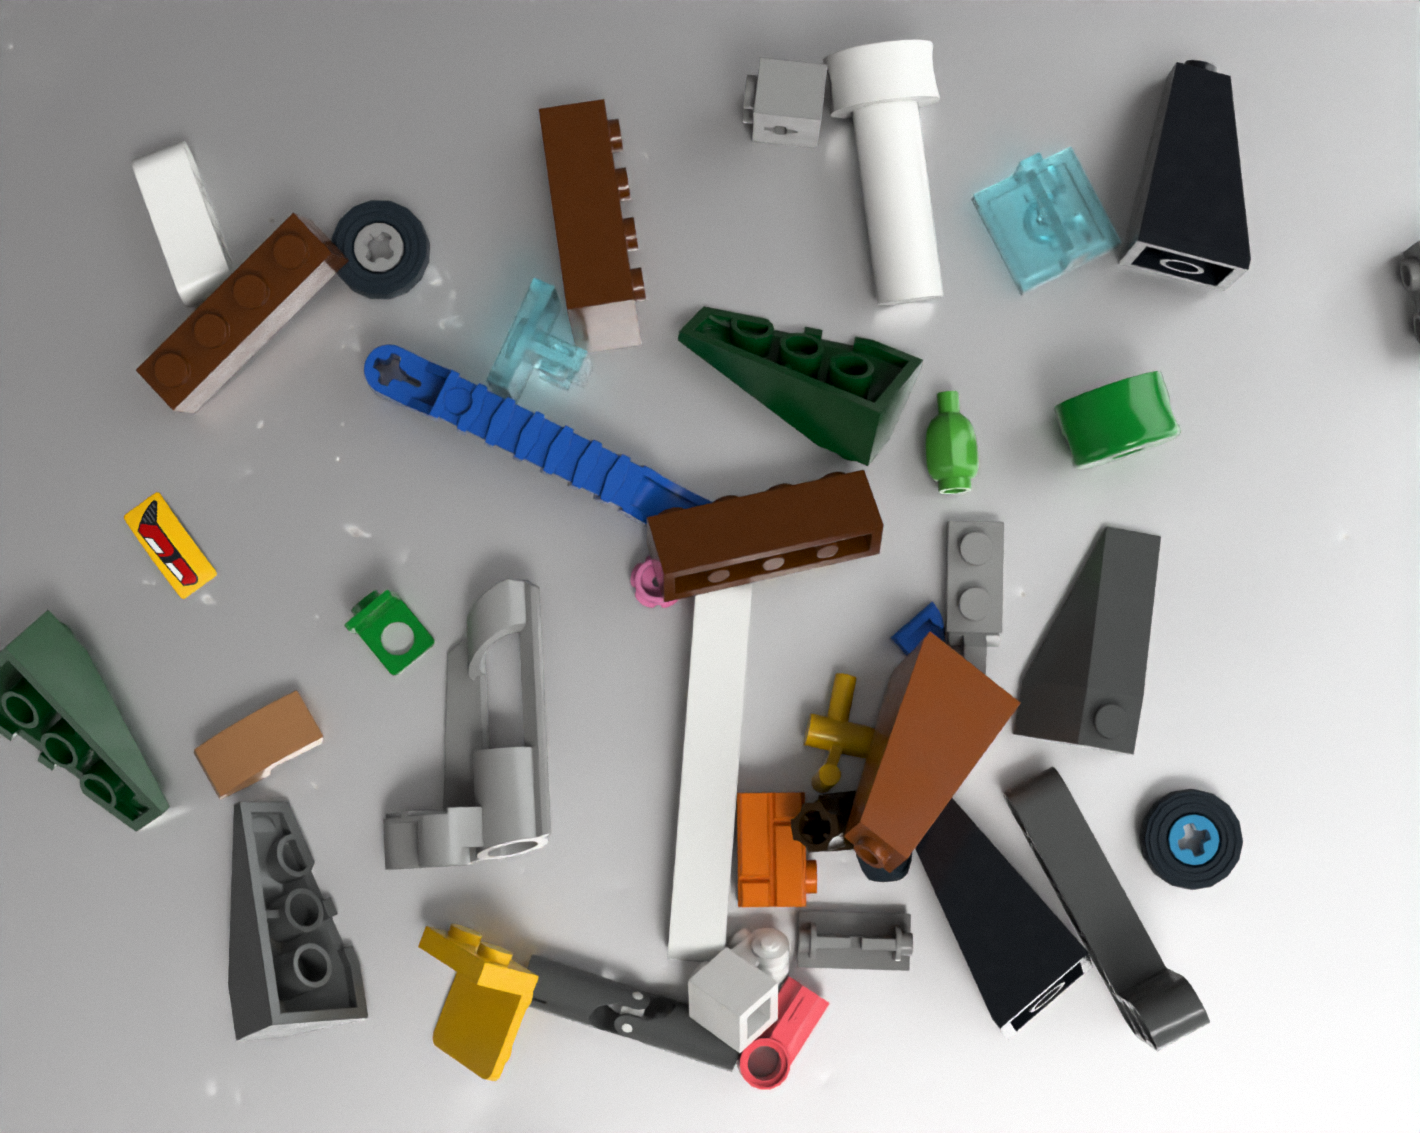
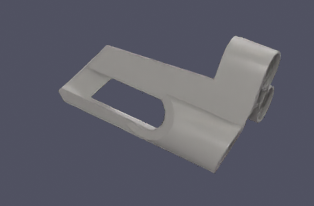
(495, 796)

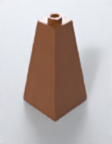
(925, 743)

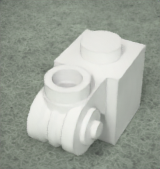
(739, 987)

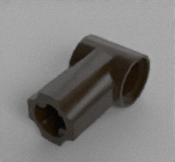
(824, 822)

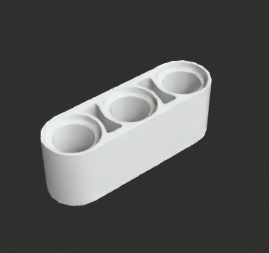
(184, 221)

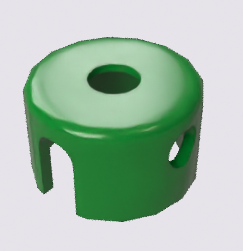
(1117, 420)

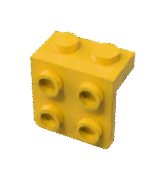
(484, 999)

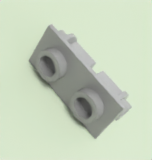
(854, 940)

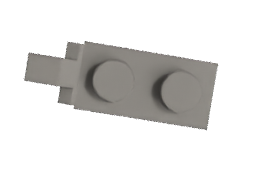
(974, 587)

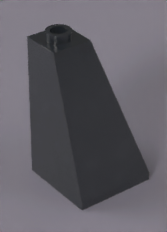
(1191, 191)
(1004, 929)

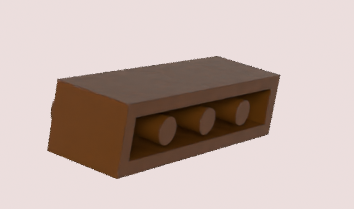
(242, 314)
(764, 534)

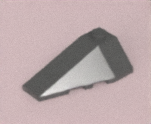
(1095, 658)
(284, 948)

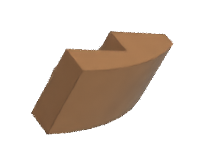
(257, 744)

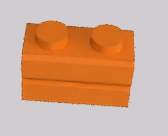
(768, 859)

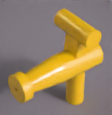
(837, 733)

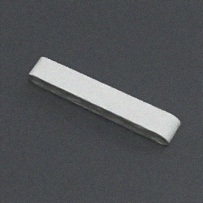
(709, 774)

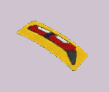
(169, 545)

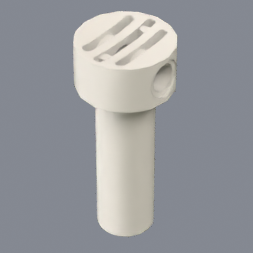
(882, 92)

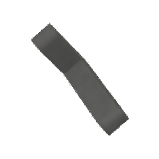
(1151, 998)

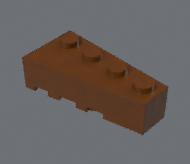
(590, 225)

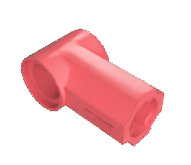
(797, 1016)

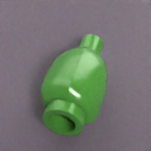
(951, 447)

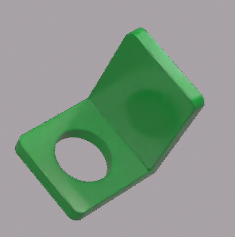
(374, 615)

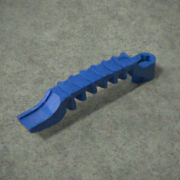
(526, 435)

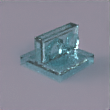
(1045, 219)
(532, 347)

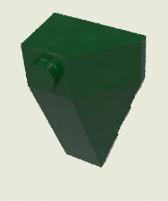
(823, 388)
(66, 712)

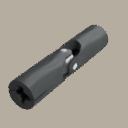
(586, 998)

